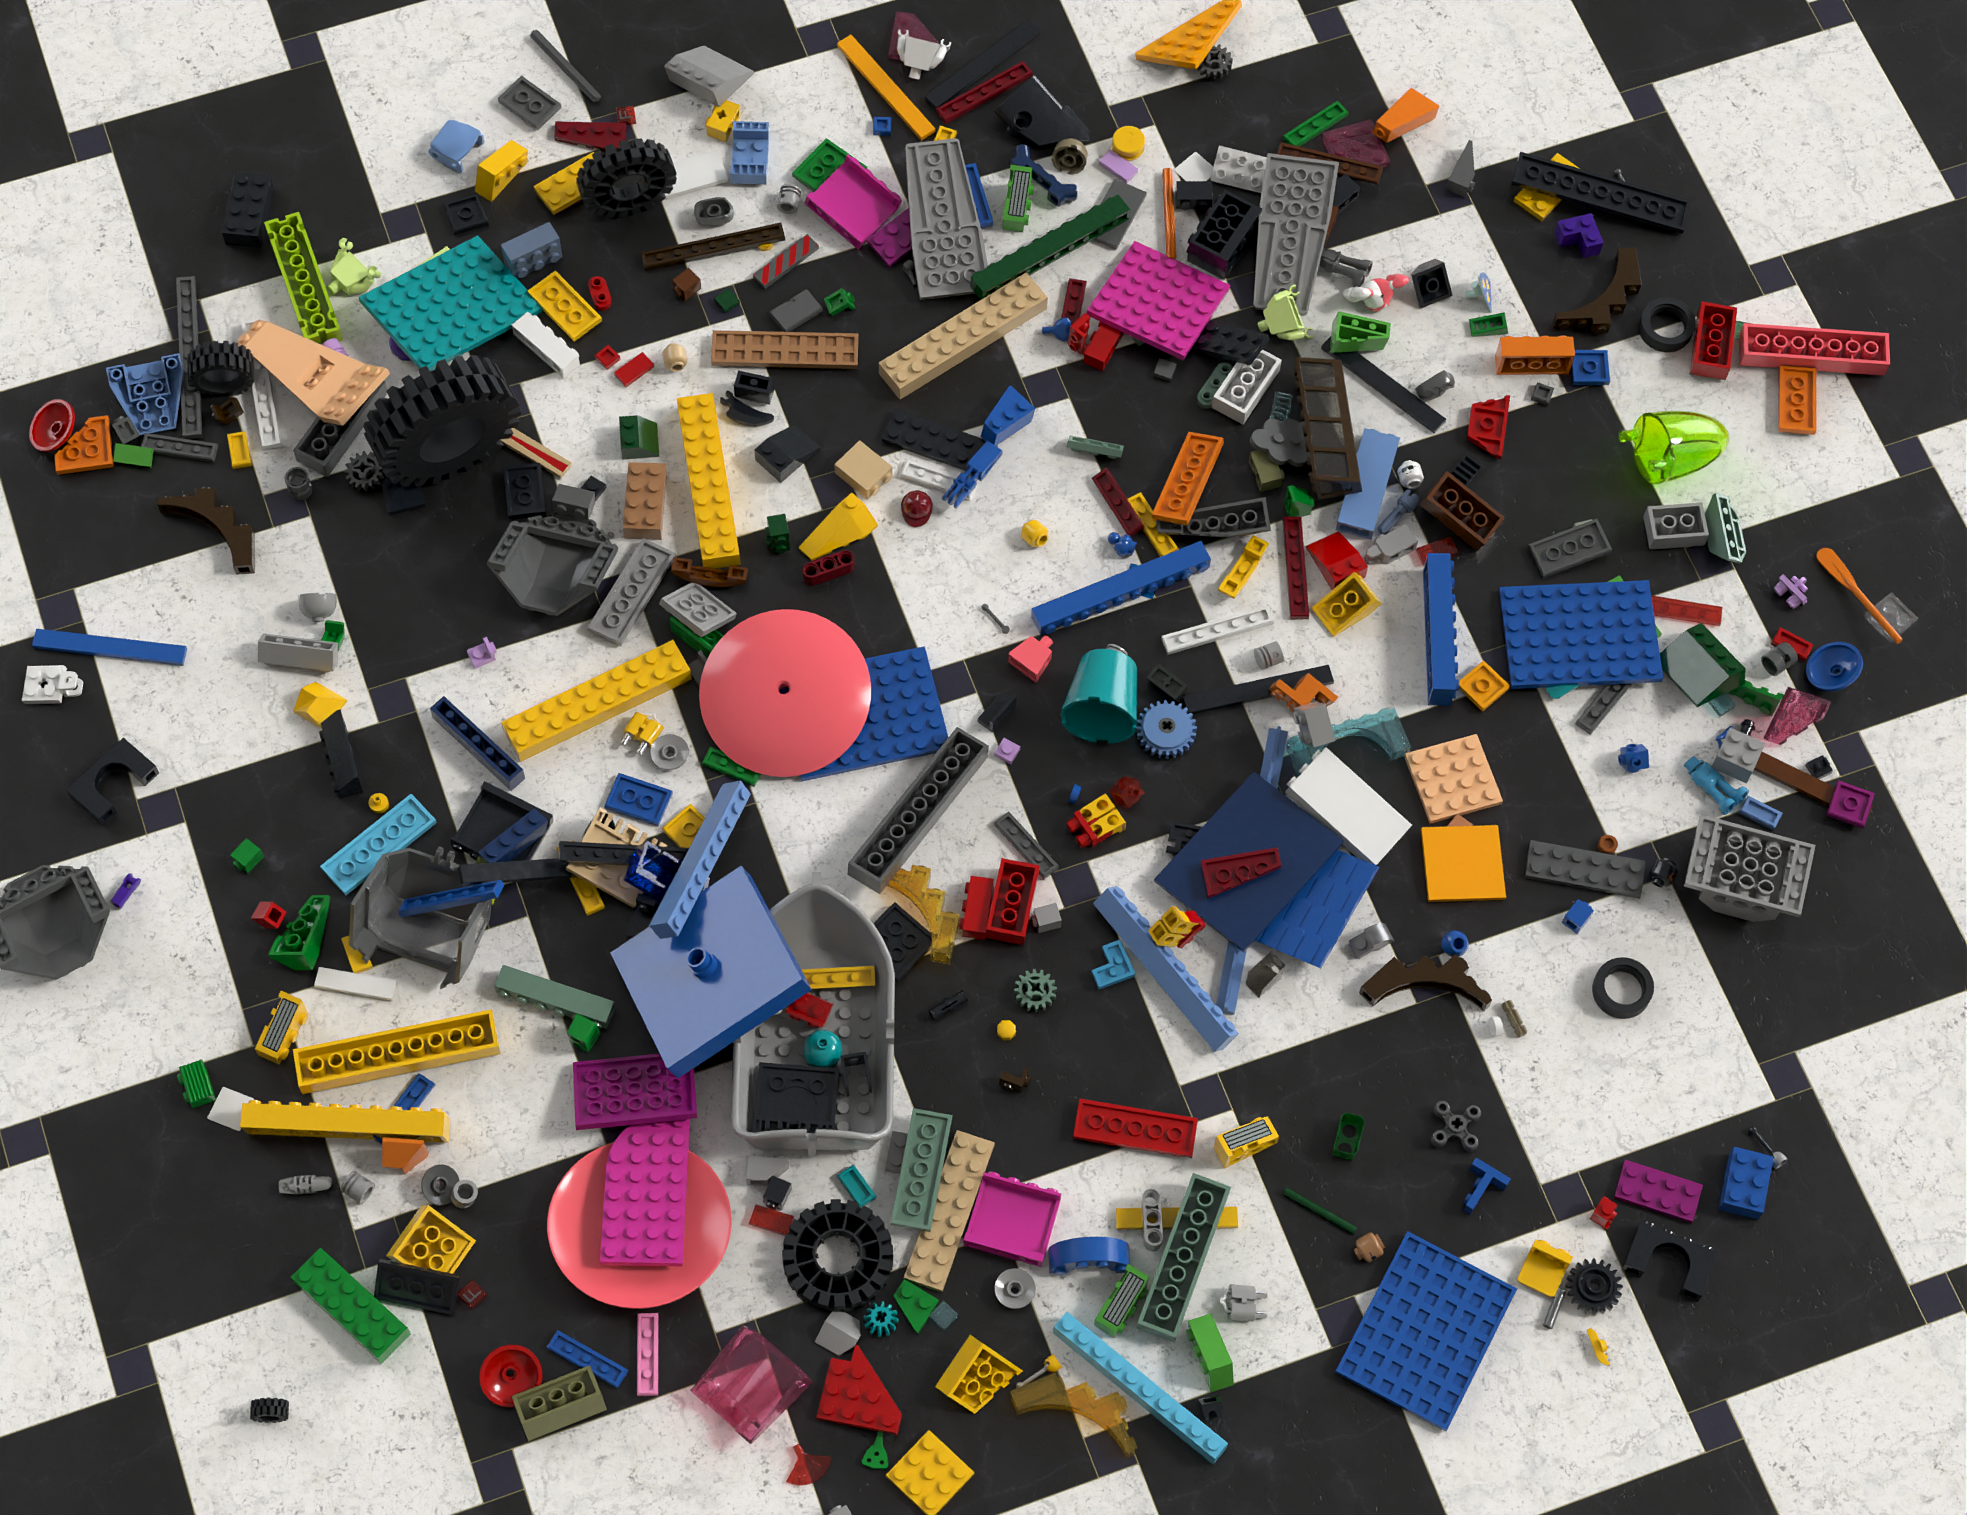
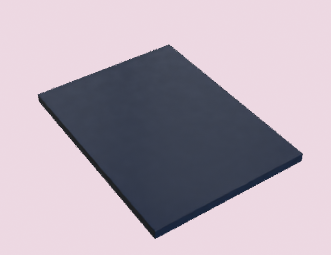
(1247, 822)

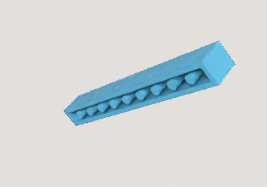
(1140, 1388)

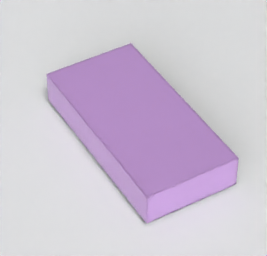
(1118, 166)

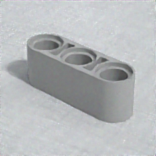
(1150, 1229)

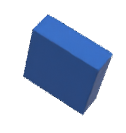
(882, 126)

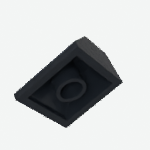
(1431, 283)

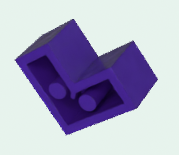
(1580, 231)

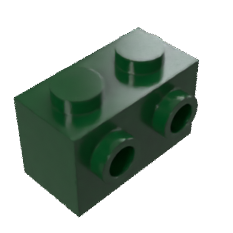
(777, 534)

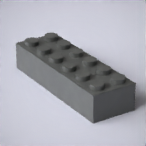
(327, 442)

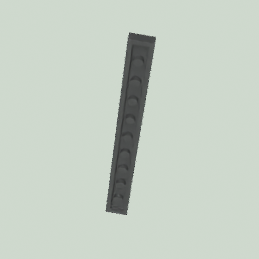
(187, 340)

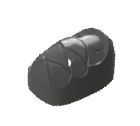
(713, 211)
(1435, 386)

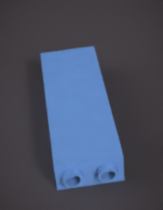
(1375, 463)

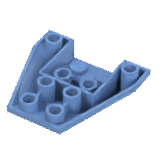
(149, 392)

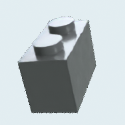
(573, 501)

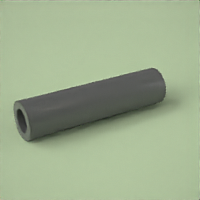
(1554, 1309)

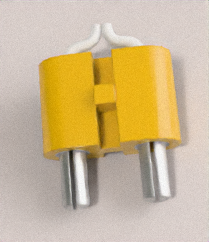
(643, 730)

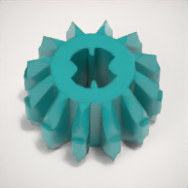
(875, 1325)

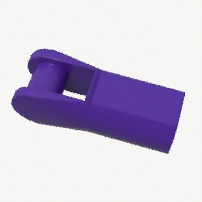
(123, 892)

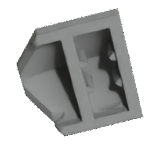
(839, 1333)

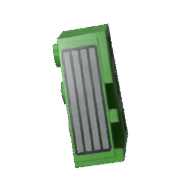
(1017, 199)
(1122, 1301)

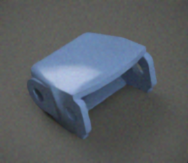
(454, 143)

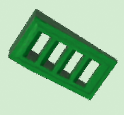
(1496, 330)

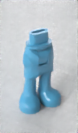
(1708, 778)

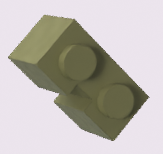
(1267, 473)

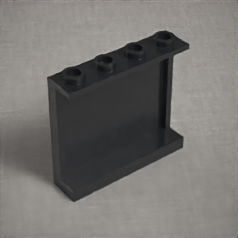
(490, 817)

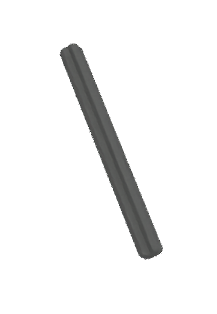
(565, 66)

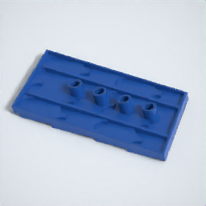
(1320, 910)

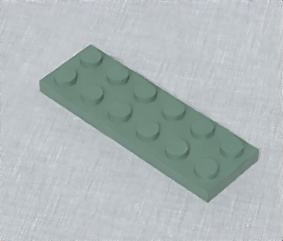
(921, 1170)

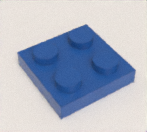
(1590, 367)

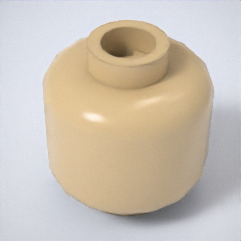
(674, 357)

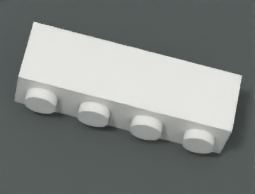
(546, 344)

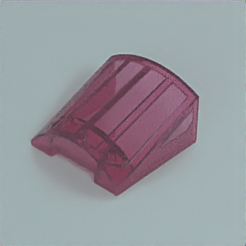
(751, 1383)

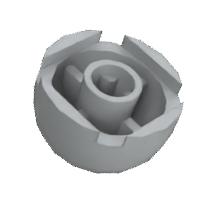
(317, 605)

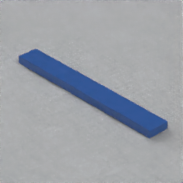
(109, 647)

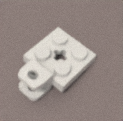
(59, 683)

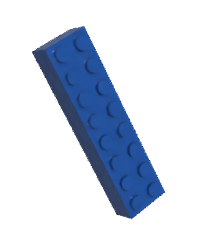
(1439, 629)

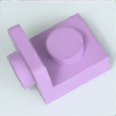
(482, 653)

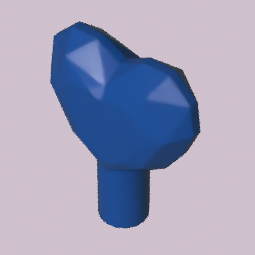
(1059, 329)

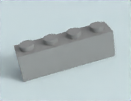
(297, 652)

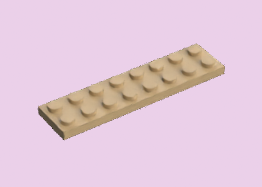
(956, 1196)

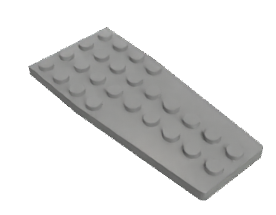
(942, 220)
(1292, 226)

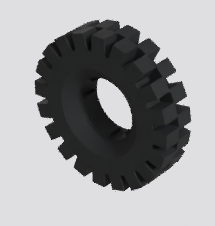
(605, 169)
(837, 1290)

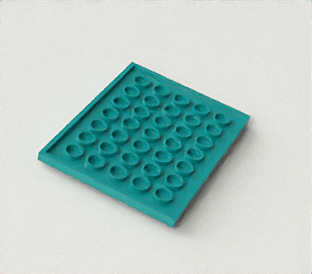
(450, 304)

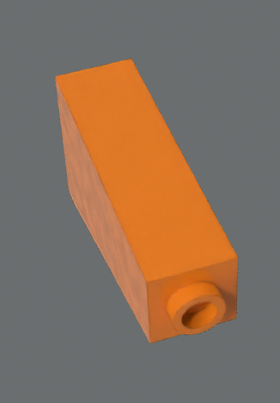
(1405, 115)

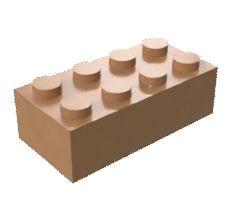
(644, 500)

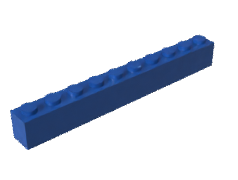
(1120, 588)

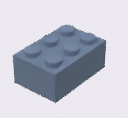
(532, 250)

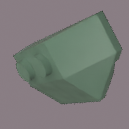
(1724, 529)

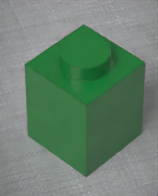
(246, 856)

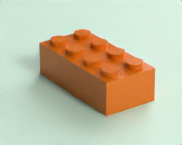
(1534, 355)

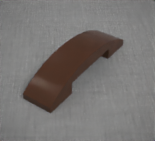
(708, 576)

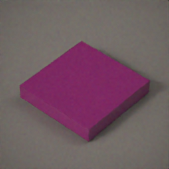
(1850, 804)

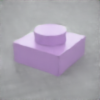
(1007, 751)

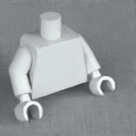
(920, 53)

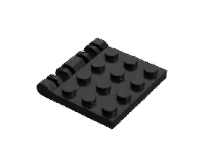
(795, 1096)

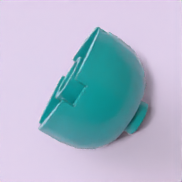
(822, 1049)

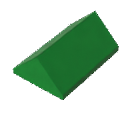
(705, 643)

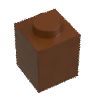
(686, 284)

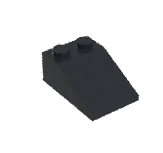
(785, 452)

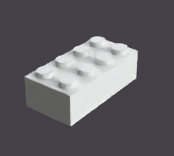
(1246, 386)

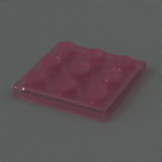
(1357, 143)

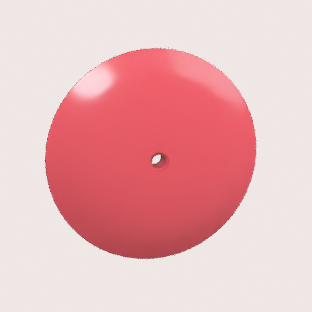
(790, 730)
(576, 1236)

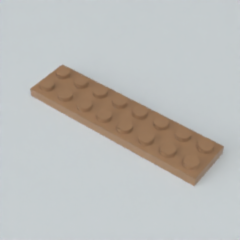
(784, 349)

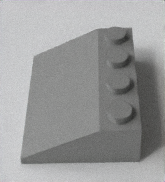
(707, 74)

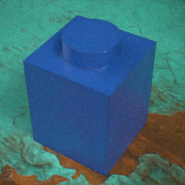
(1578, 916)

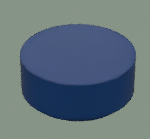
(1074, 794)

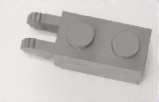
(1392, 545)

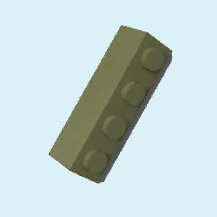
(559, 1403)

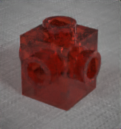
(1127, 791)

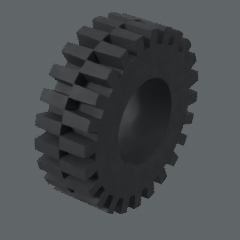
(442, 421)

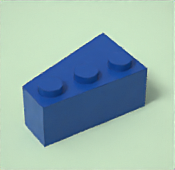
(1007, 417)

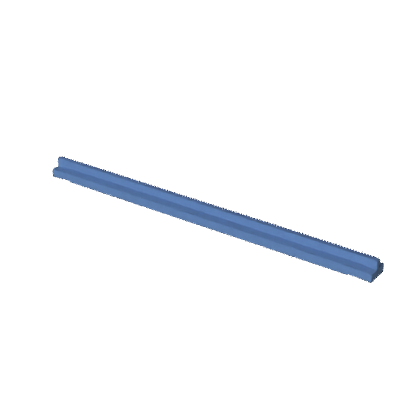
(1234, 957)

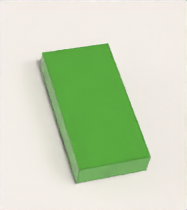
(133, 455)

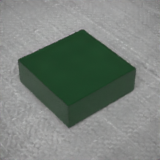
(726, 300)

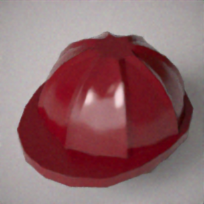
(916, 508)

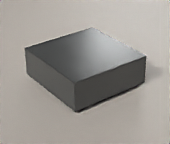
(1165, 369)
(1542, 394)

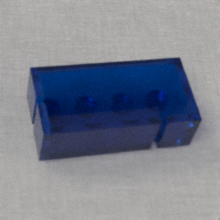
(653, 875)

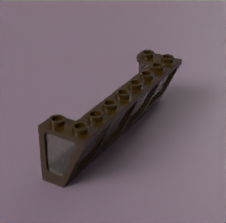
(1327, 427)

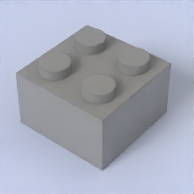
(1313, 724)
(1738, 755)

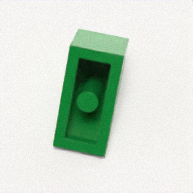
(1298, 502)

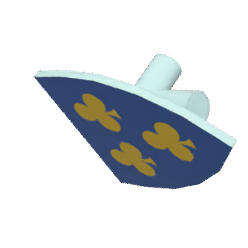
(1482, 290)

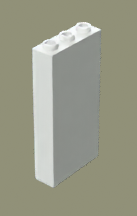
(1347, 807)

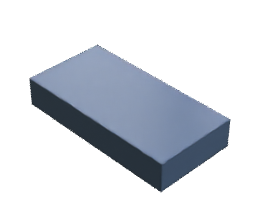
(1760, 813)

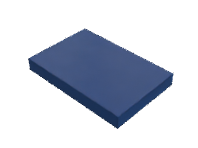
(638, 799)

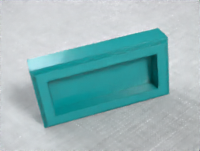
(856, 1186)

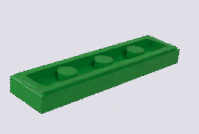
(1316, 125)

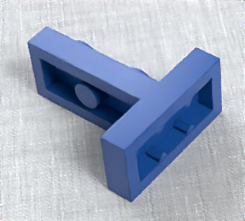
(1486, 1175)

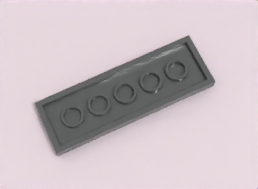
(1585, 869)

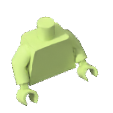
(349, 273)
(1283, 317)

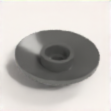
(447, 1178)

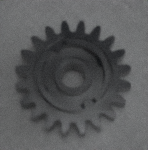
(1587, 1297)

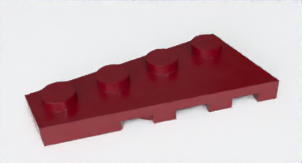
(590, 133)
(1234, 870)

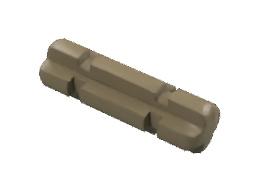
(1514, 1018)

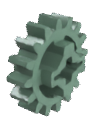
(1035, 981)

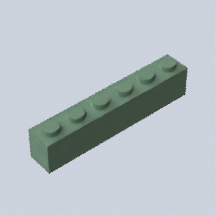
(553, 996)

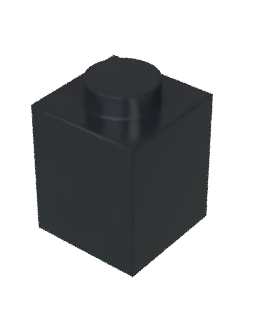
(777, 1193)

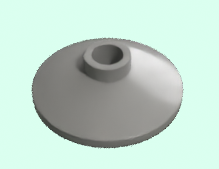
(669, 744)
(1015, 1279)

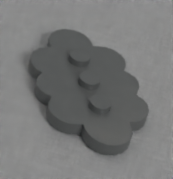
(1282, 441)

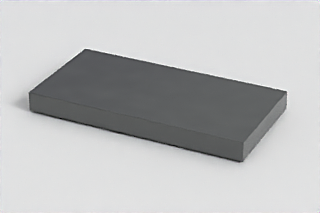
(1133, 198)
(1570, 548)

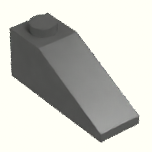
(1463, 174)

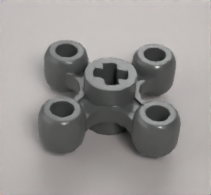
(1450, 1131)

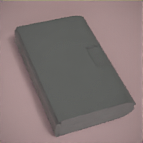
(796, 311)

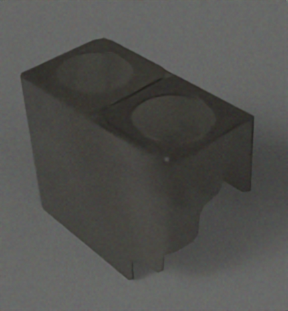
(1262, 976)

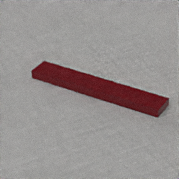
(984, 92)
(1295, 568)

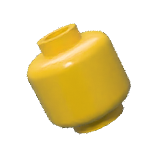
(1034, 533)

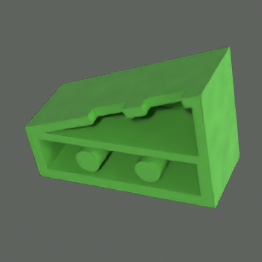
(1358, 333)
(1211, 1352)

